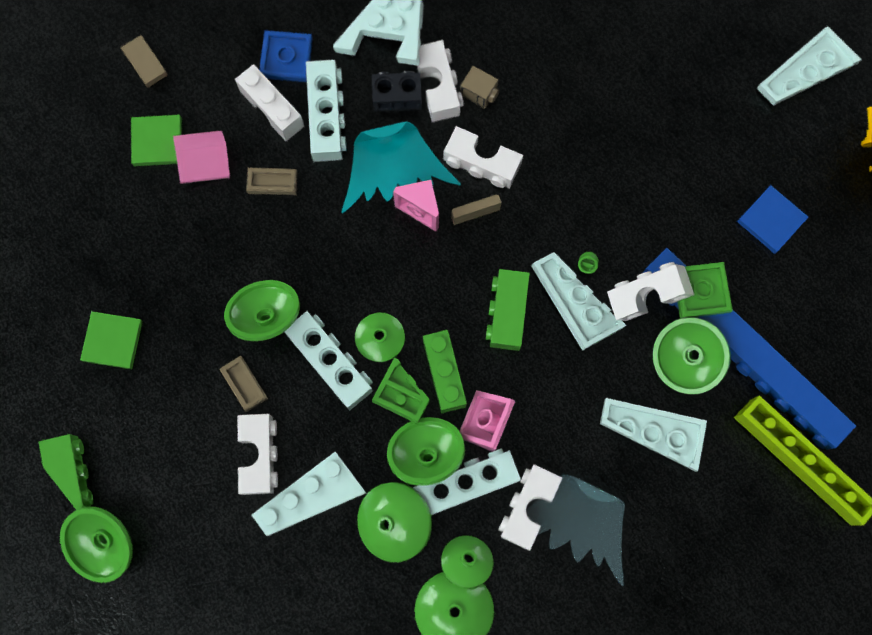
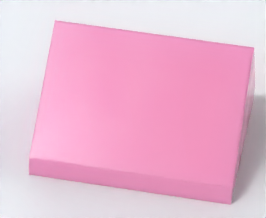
(201, 157)
(418, 202)
(486, 420)

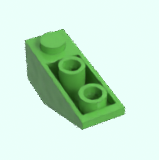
(65, 466)

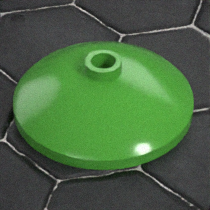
(262, 310)
(674, 355)
(423, 441)
(408, 521)
(96, 544)
(440, 596)

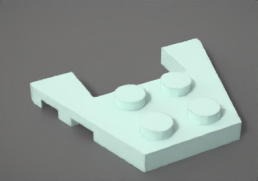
(387, 20)

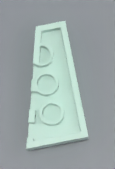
(812, 64)
(661, 431)

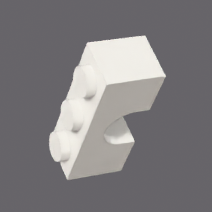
(444, 100)
(271, 102)
(499, 169)
(629, 299)
(260, 476)
(538, 485)

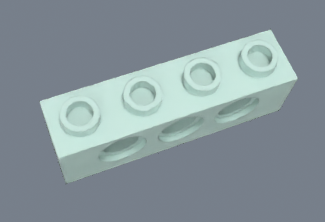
(318, 75)
(300, 333)
(506, 475)

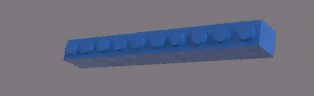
(775, 375)

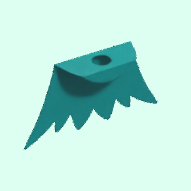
(391, 158)

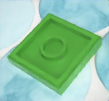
(154, 139)
(709, 289)
(111, 340)

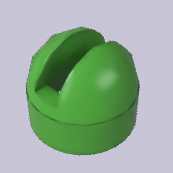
(586, 264)

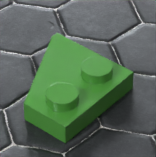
(401, 394)

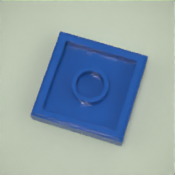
(285, 55)
(772, 219)

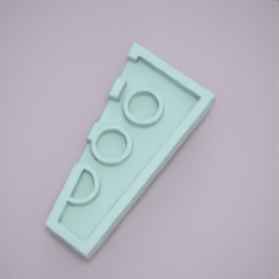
(580, 309)
(315, 492)

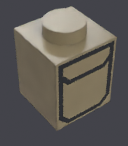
(479, 87)

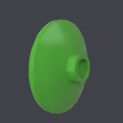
(383, 349)
(463, 573)

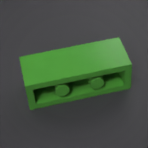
(508, 309)
(444, 371)

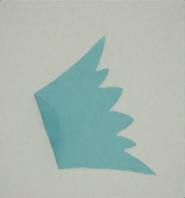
(584, 517)

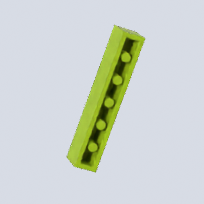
(806, 461)

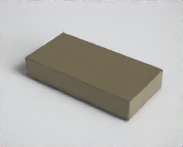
(144, 61)
(272, 181)
(476, 209)
(243, 383)

